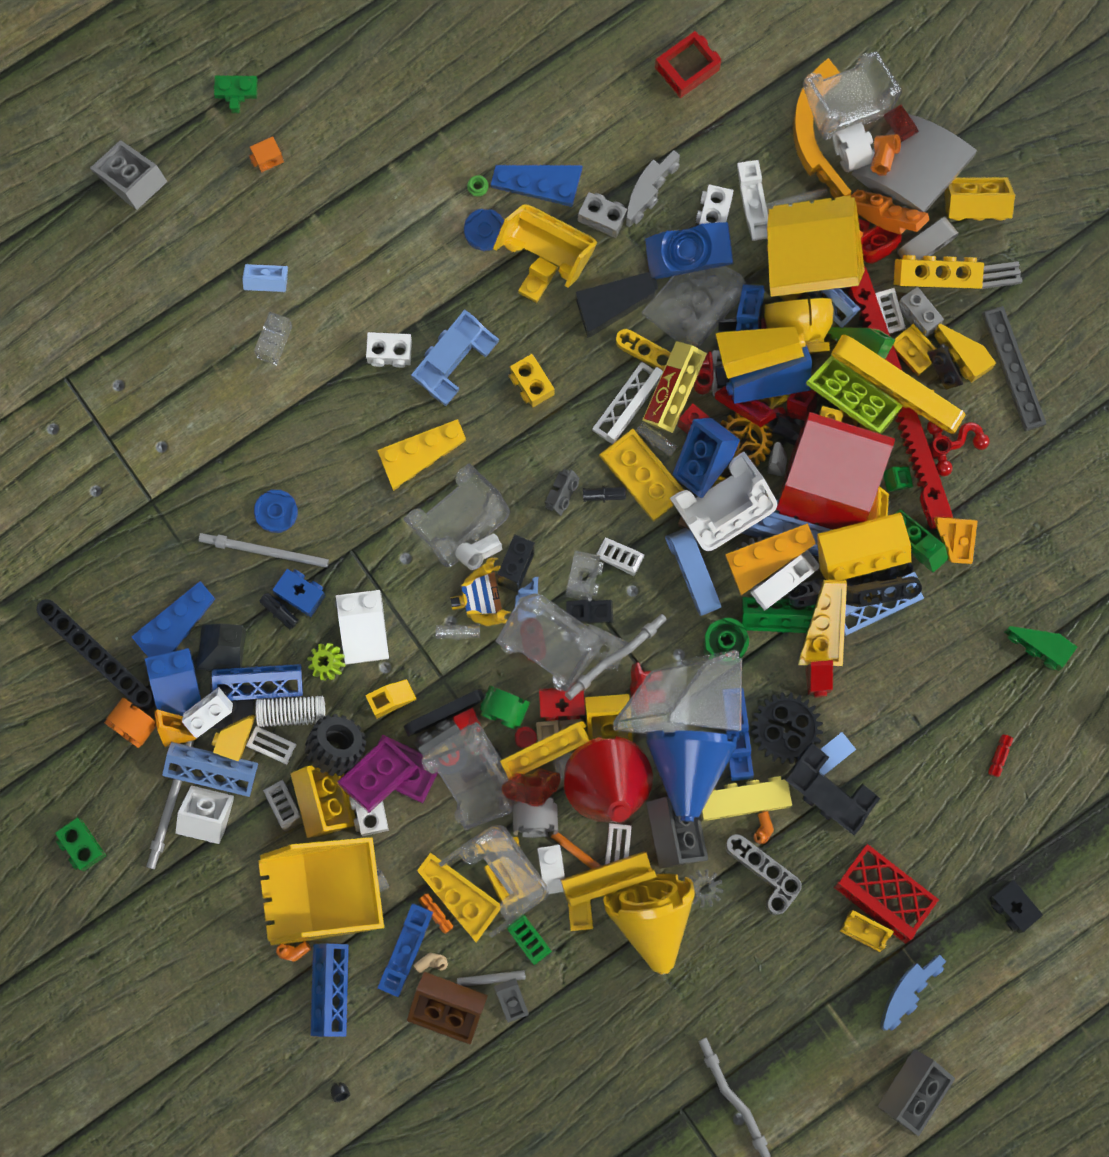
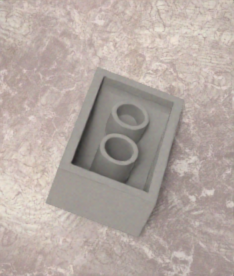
(129, 174)

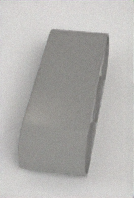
(930, 240)

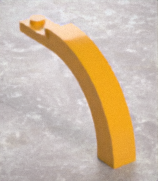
(806, 144)

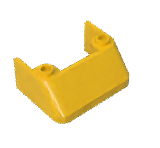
(547, 238)

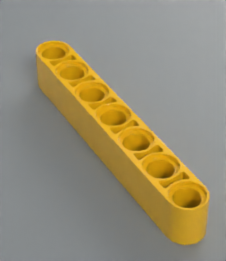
(898, 384)

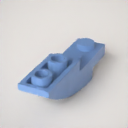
(902, 997)

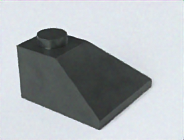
(221, 646)

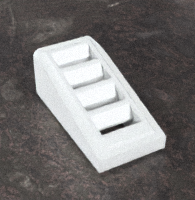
(895, 309)
(623, 549)

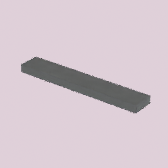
(1014, 368)

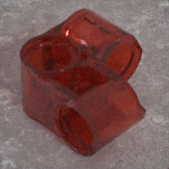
(532, 788)

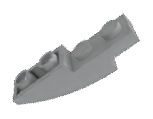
(645, 190)

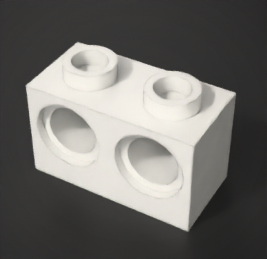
(716, 210)
(389, 343)
(207, 712)
(378, 812)

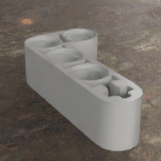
(760, 870)

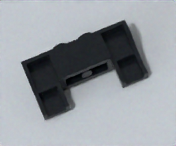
(832, 800)

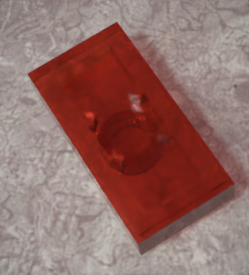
(901, 123)

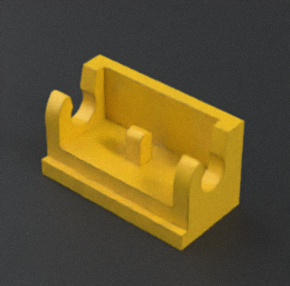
(866, 931)

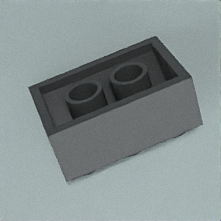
(675, 840)
(916, 1092)

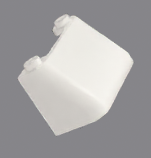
(727, 506)

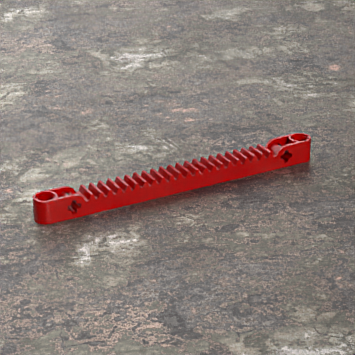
(907, 417)

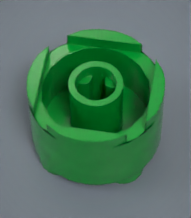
(722, 629)
(504, 706)

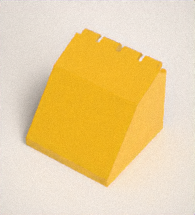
(814, 246)
(321, 890)

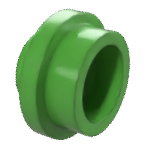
(474, 181)

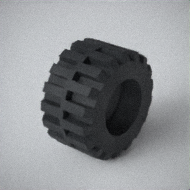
(328, 757)

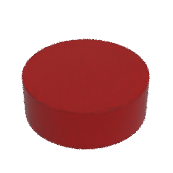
(525, 737)

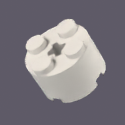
(853, 147)

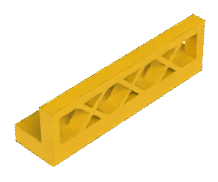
(546, 750)
(607, 878)

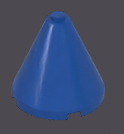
(690, 766)

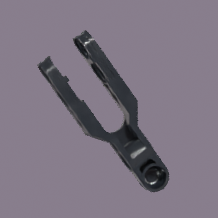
(859, 587)

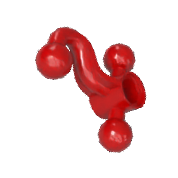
(944, 467)

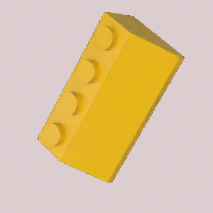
(864, 547)

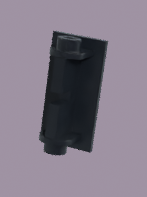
(945, 367)

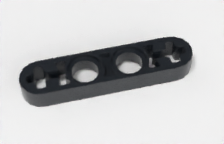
(444, 712)

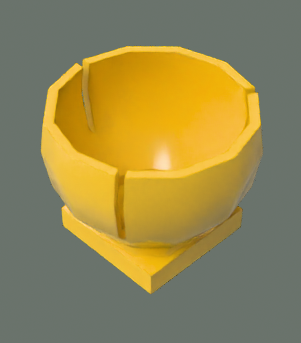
(810, 319)

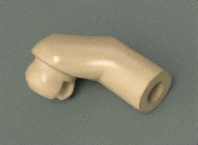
(431, 960)

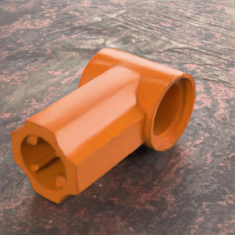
(885, 148)

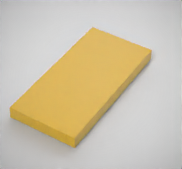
(642, 474)

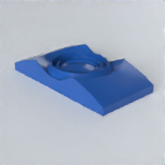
(689, 250)

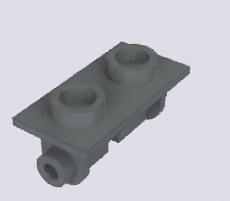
(558, 500)

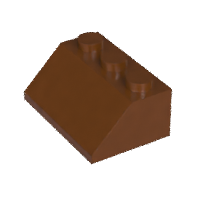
(447, 1008)

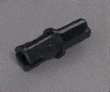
(604, 494)
(279, 611)

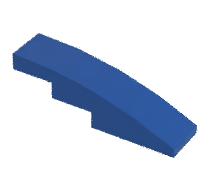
(750, 307)
(740, 761)

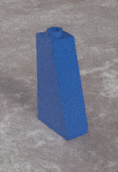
(772, 381)

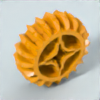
(751, 443)

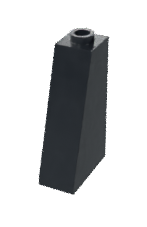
(614, 300)

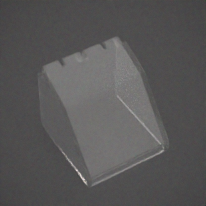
(685, 693)

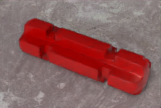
(1000, 755)

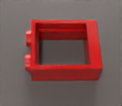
(672, 77)

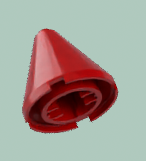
(608, 779)

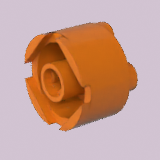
(131, 722)

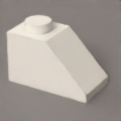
(551, 867)

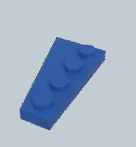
(543, 182)
(174, 623)

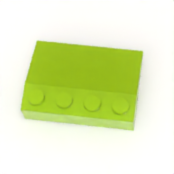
(854, 395)

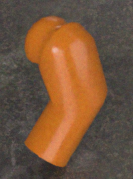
(765, 830)
(293, 953)

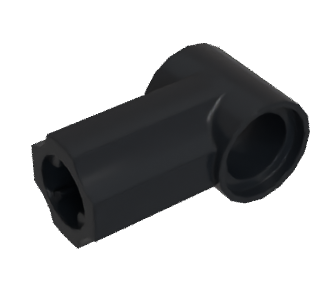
(786, 427)

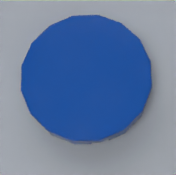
(483, 229)
(275, 511)

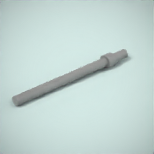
(221, 542)
(157, 845)

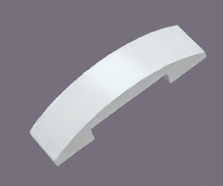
(753, 199)

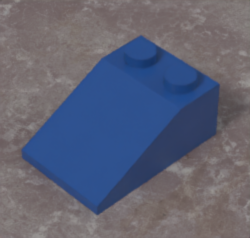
(704, 455)
(173, 681)

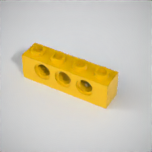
(971, 272)

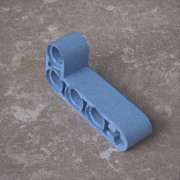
(694, 571)

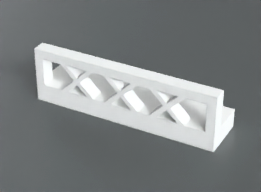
(634, 406)

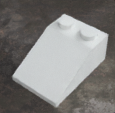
(362, 627)

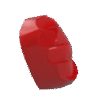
(878, 244)

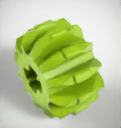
(334, 661)

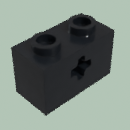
(1026, 912)

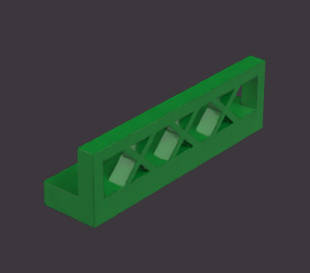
(776, 620)

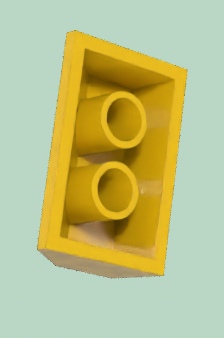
(979, 199)
(322, 802)

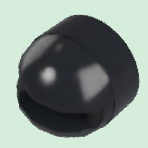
(339, 1092)

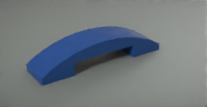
(405, 950)

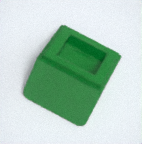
(897, 478)

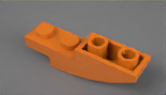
(882, 212)

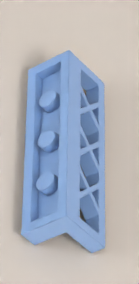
(850, 610)

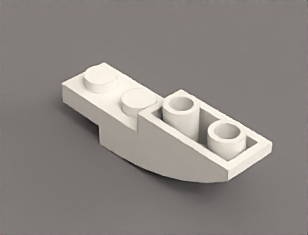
(785, 580)

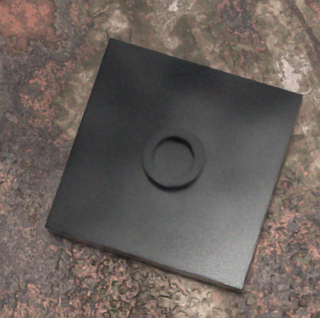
(240, 708)

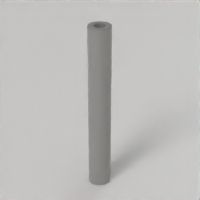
(491, 978)

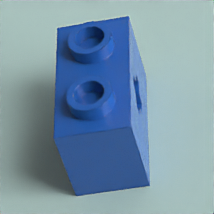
(305, 602)

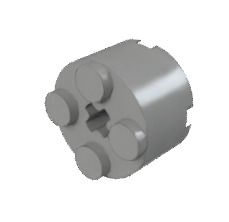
(535, 820)

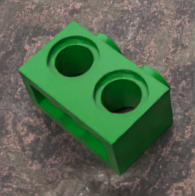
(84, 841)

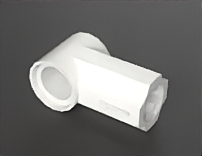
(474, 554)

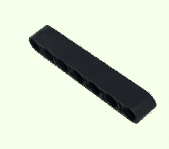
(90, 645)

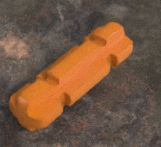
(438, 916)

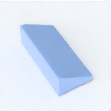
(265, 278)

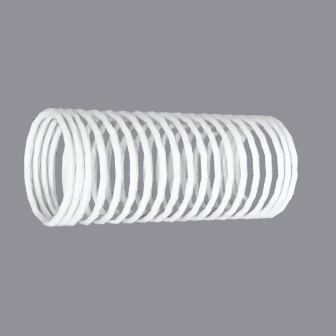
(262, 708)

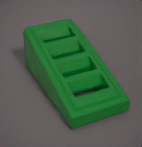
(516, 925)

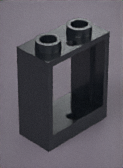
(515, 561)

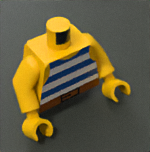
(481, 596)

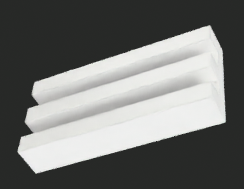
(289, 752)
(618, 841)

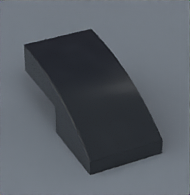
(591, 611)

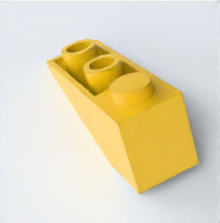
(968, 354)

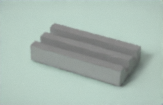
(1004, 266)

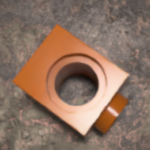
(266, 154)

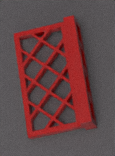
(878, 910)

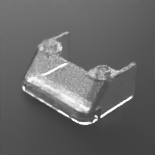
(511, 868)

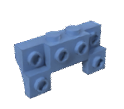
(449, 352)

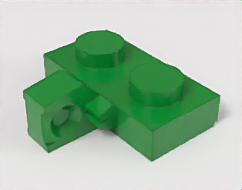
(235, 89)

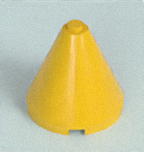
(653, 917)

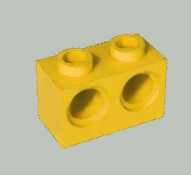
(535, 379)

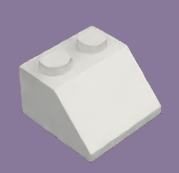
(204, 814)

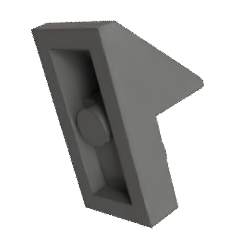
(511, 1000)

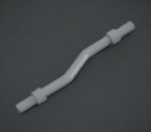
(584, 681)
(711, 1060)

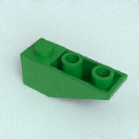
(871, 338)
(924, 545)
(1048, 646)

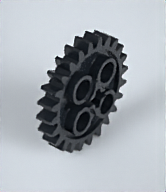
(794, 708)

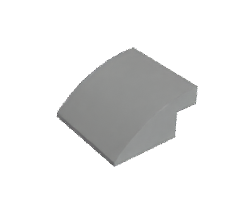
(921, 168)

